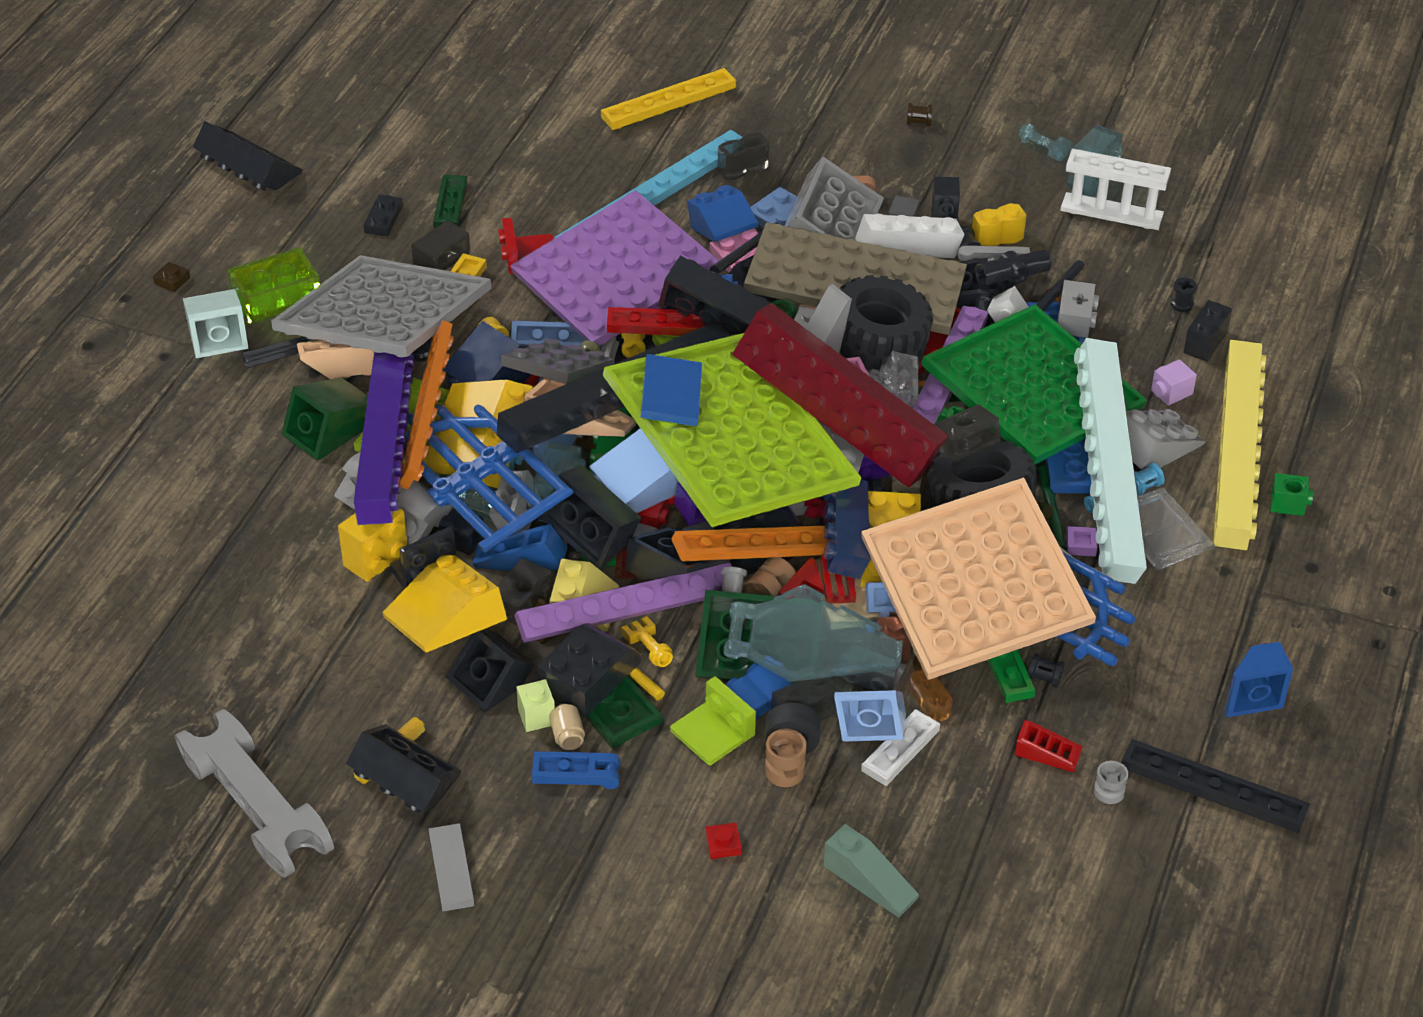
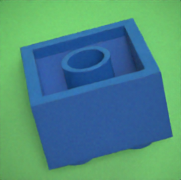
(721, 213)
(1260, 681)

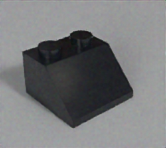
(489, 669)

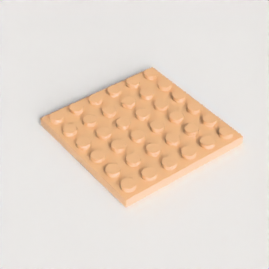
(977, 578)

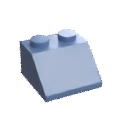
(871, 715)

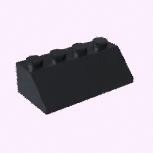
(244, 157)

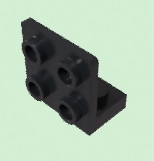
(422, 553)

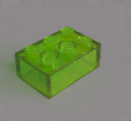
(272, 283)

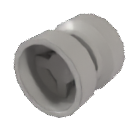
(1111, 782)

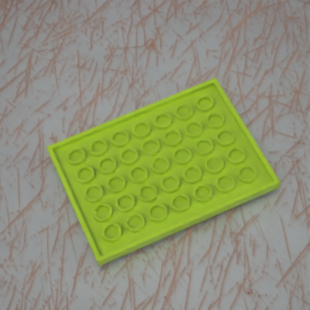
(750, 439)

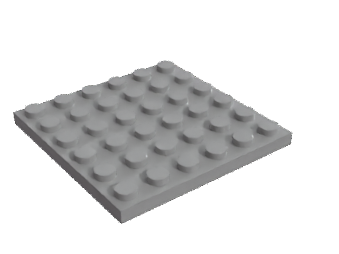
(381, 305)

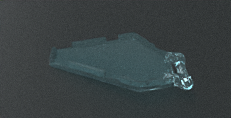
(810, 638)

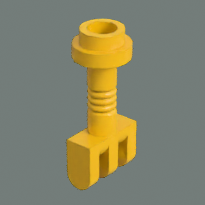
(660, 654)

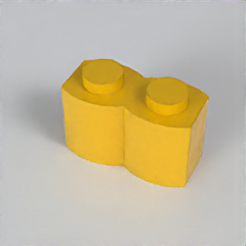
(999, 225)

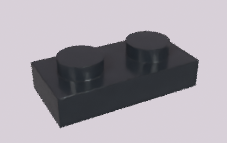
(383, 215)

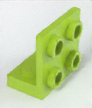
(717, 724)

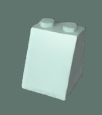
(215, 323)

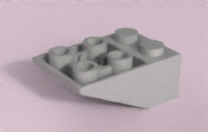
(1159, 437)

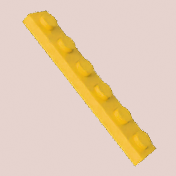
(668, 98)

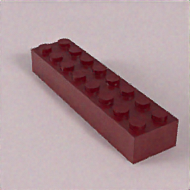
(840, 395)

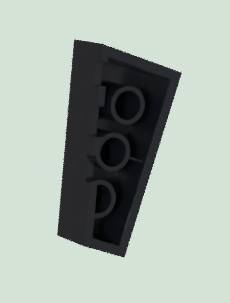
(709, 297)

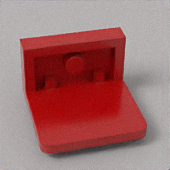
(518, 247)

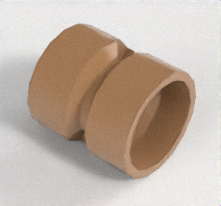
(770, 577)
(785, 757)

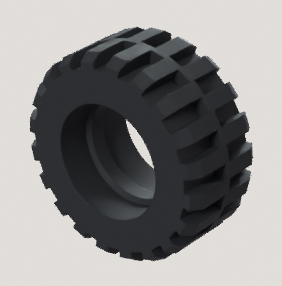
(889, 302)
(978, 472)

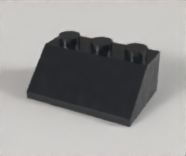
(592, 518)
(402, 767)

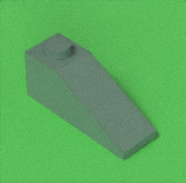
(868, 870)

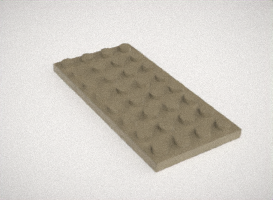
(804, 263)

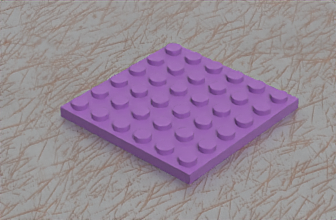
(607, 263)

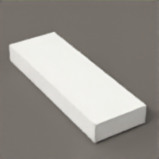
(894, 755)

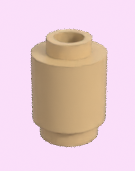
(567, 726)

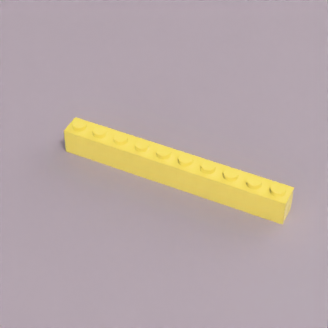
(1238, 446)

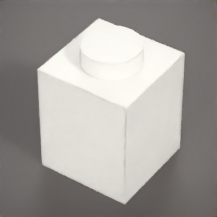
(1006, 304)

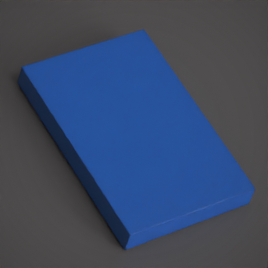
(671, 390)

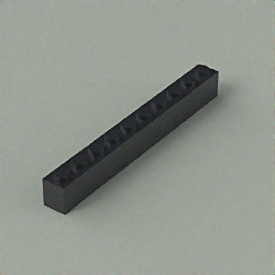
(579, 400)

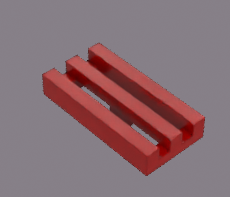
(841, 598)

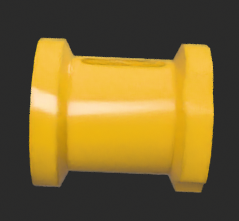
(633, 344)

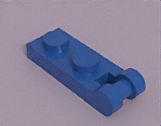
(576, 768)

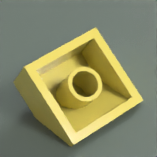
(578, 580)

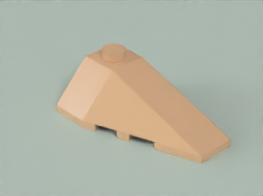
(609, 425)

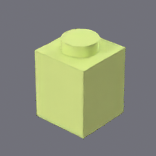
(535, 705)

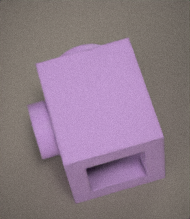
(1173, 382)

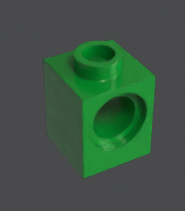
(1290, 494)

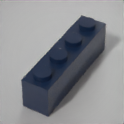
(845, 520)

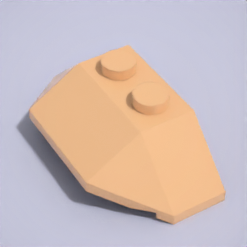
(336, 359)

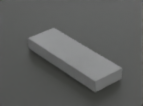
(451, 867)

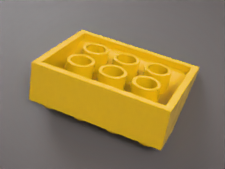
(462, 398)
(445, 604)

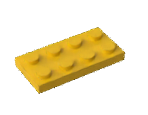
(884, 508)

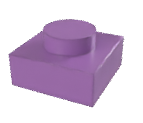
(1081, 541)

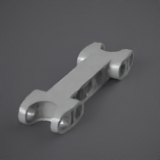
(279, 825)

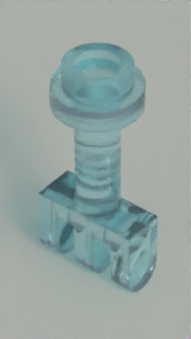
(1057, 149)

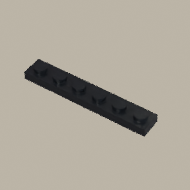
(1215, 786)

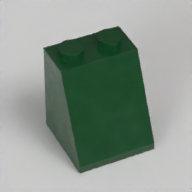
(324, 416)

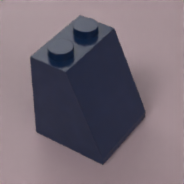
(481, 358)

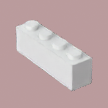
(913, 234)

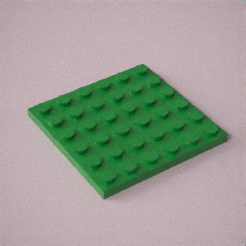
(1024, 377)

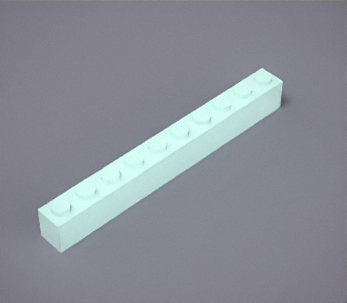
(1110, 461)

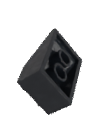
(655, 556)

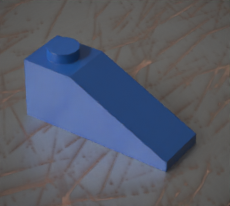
(537, 545)

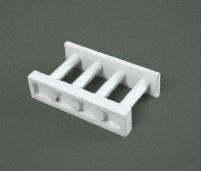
(1120, 170)

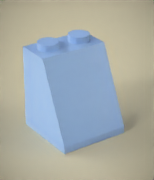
(636, 473)

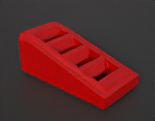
(1029, 747)

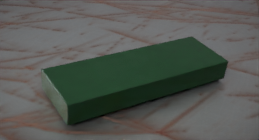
(450, 199)

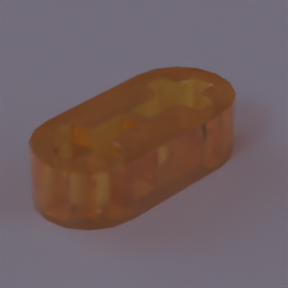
(926, 698)

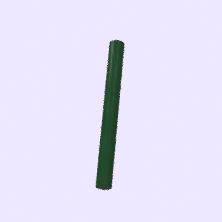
(1049, 498)

